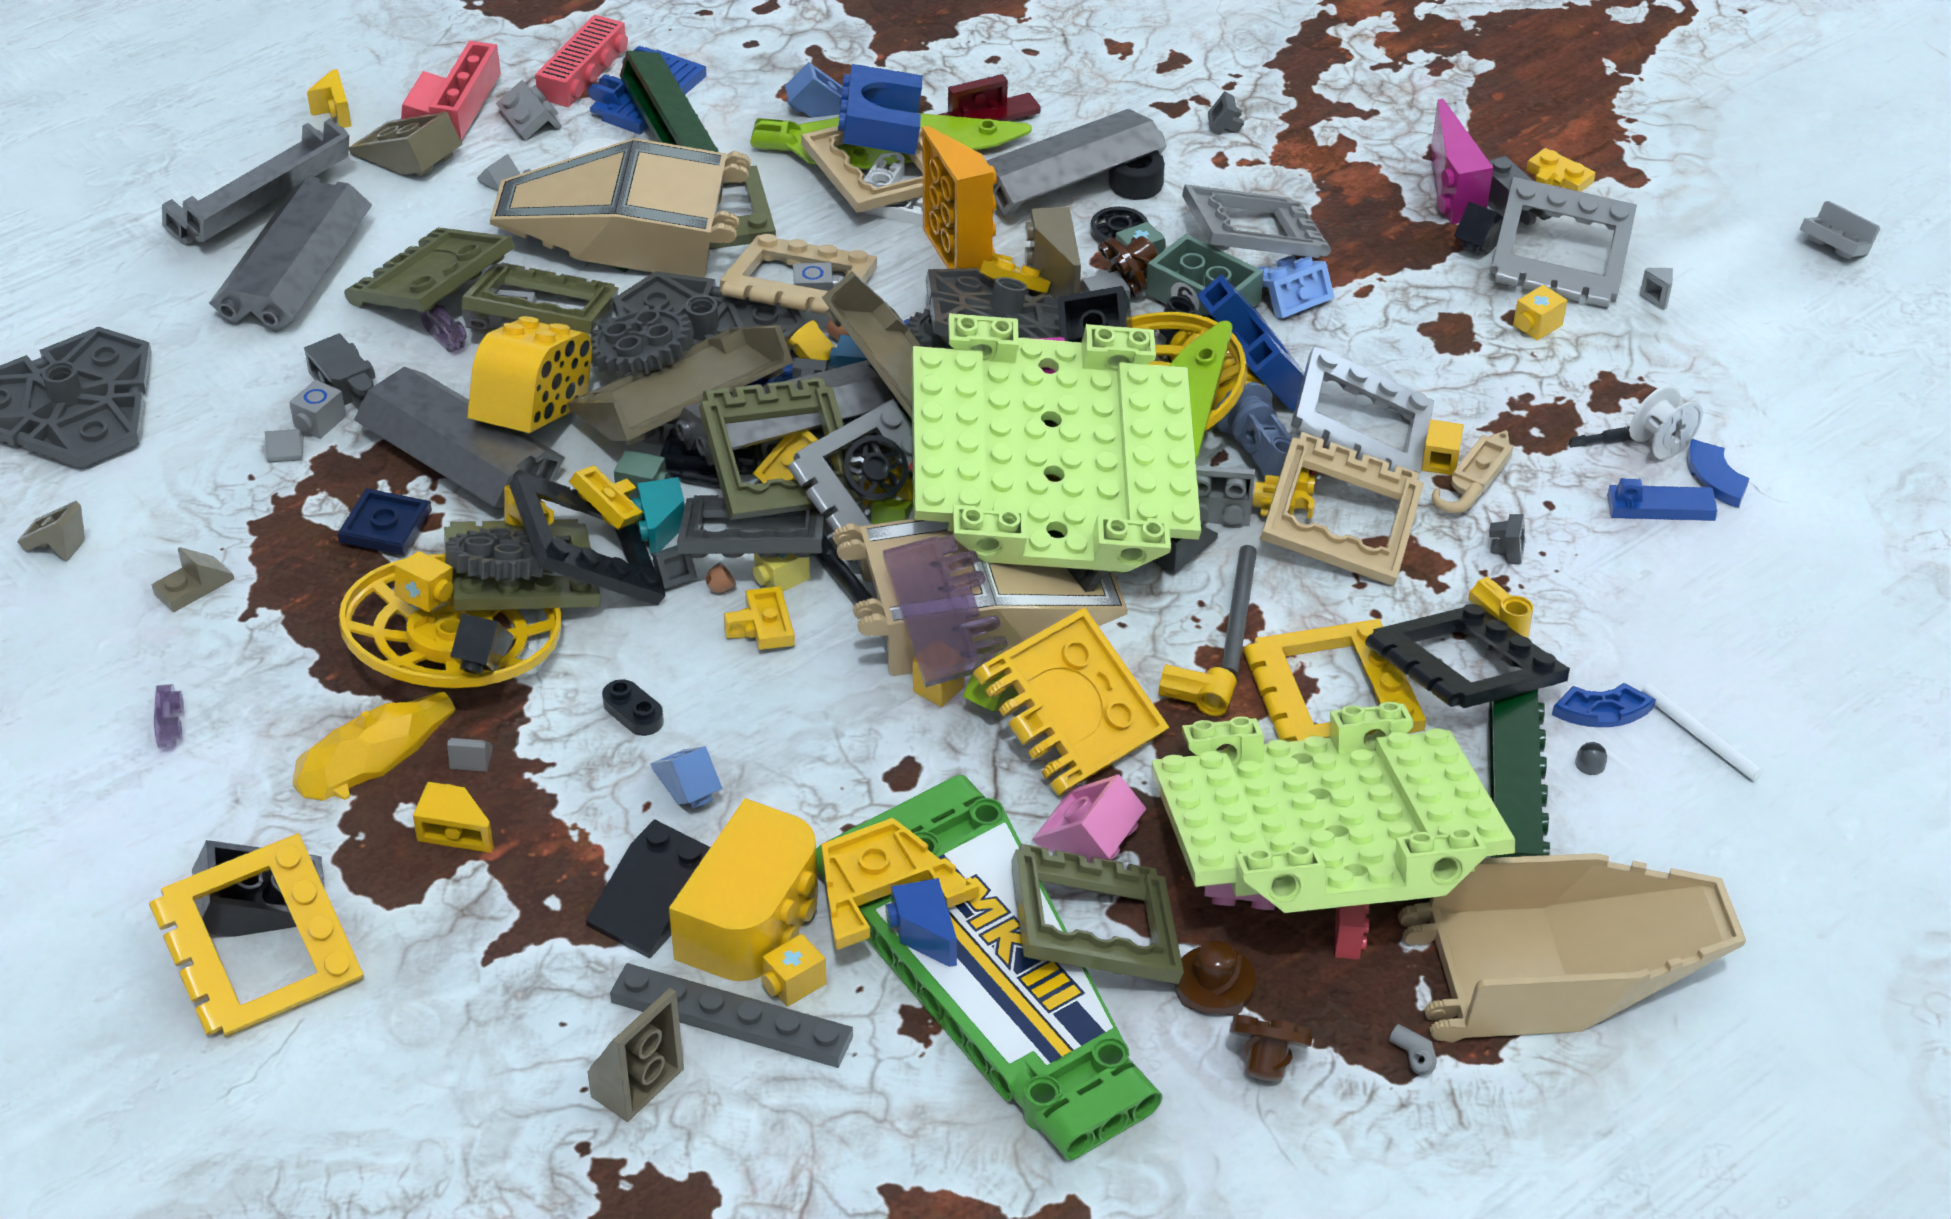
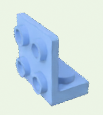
(1297, 284)

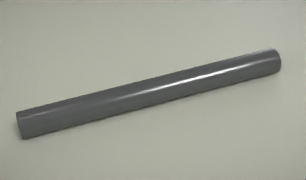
(1239, 609)

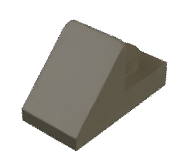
(60, 529)
(195, 579)

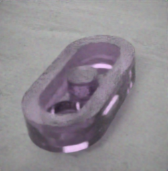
(444, 328)
(166, 723)

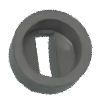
(1591, 758)

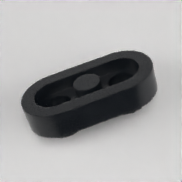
(633, 707)

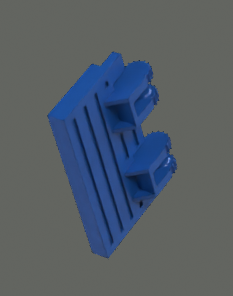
(618, 106)

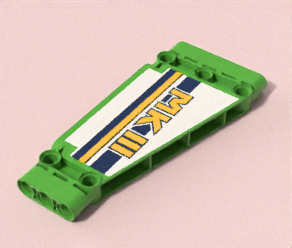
(1020, 1020)

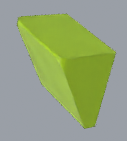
(890, 510)

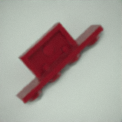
(989, 100)

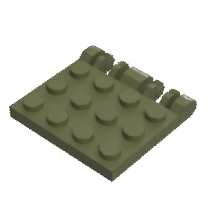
(431, 270)

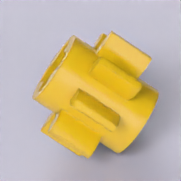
(1264, 493)

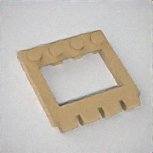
(850, 179)
(739, 285)
(1315, 539)

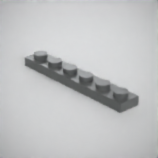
(737, 1015)

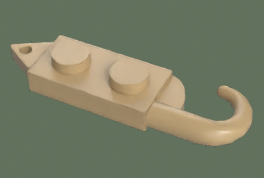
(1476, 471)

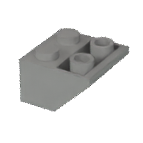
(1225, 495)

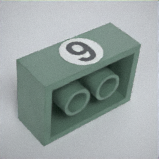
(1192, 265)

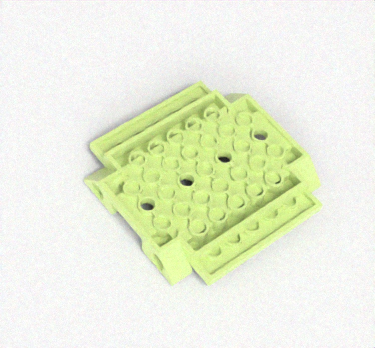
(1116, 446)
(1330, 815)

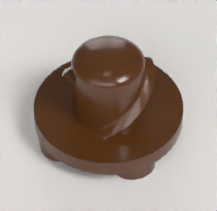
(1129, 260)
(1216, 979)
(1268, 1045)

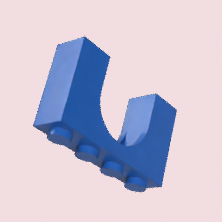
(880, 109)
(1261, 346)

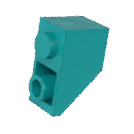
(662, 511)

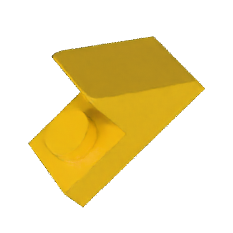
(329, 97)

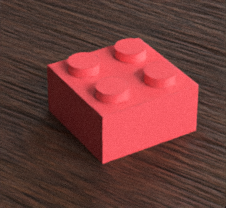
(1350, 930)

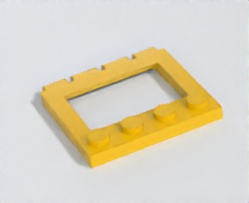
(1281, 692)
(310, 911)

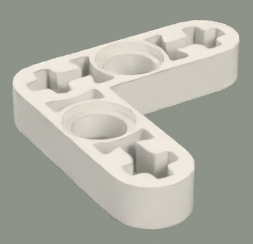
(913, 208)

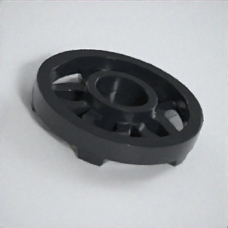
(1114, 222)
(875, 468)

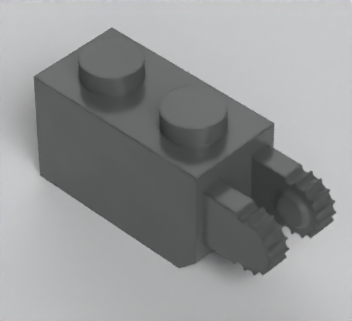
(1501, 181)
(341, 367)

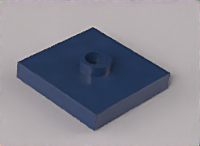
(384, 521)

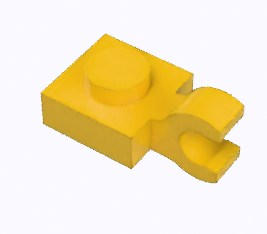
(1302, 494)

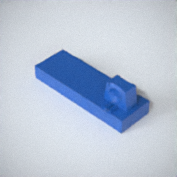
(1636, 501)

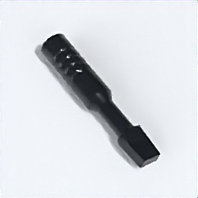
(1606, 436)
(695, 477)

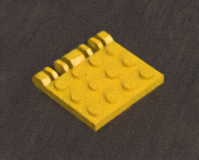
(1076, 696)

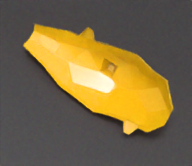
(368, 746)

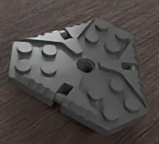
(974, 293)
(705, 305)
(77, 398)

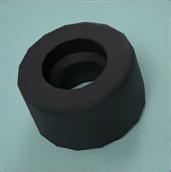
(1138, 178)

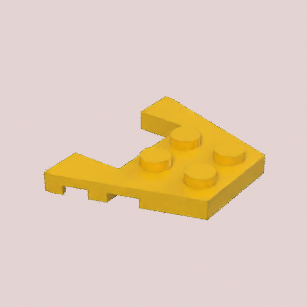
(870, 862)

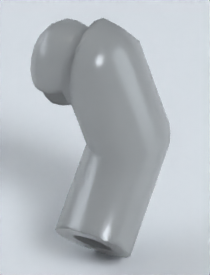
(1419, 1049)

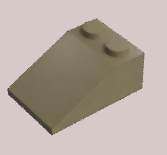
(410, 143)
(1054, 249)
(639, 1060)

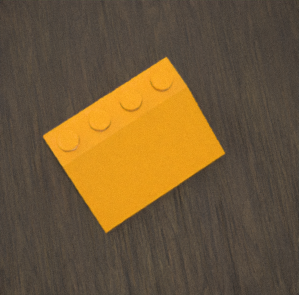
(957, 201)

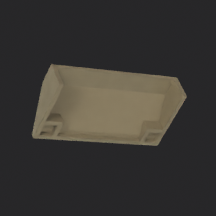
(876, 332)
(643, 402)

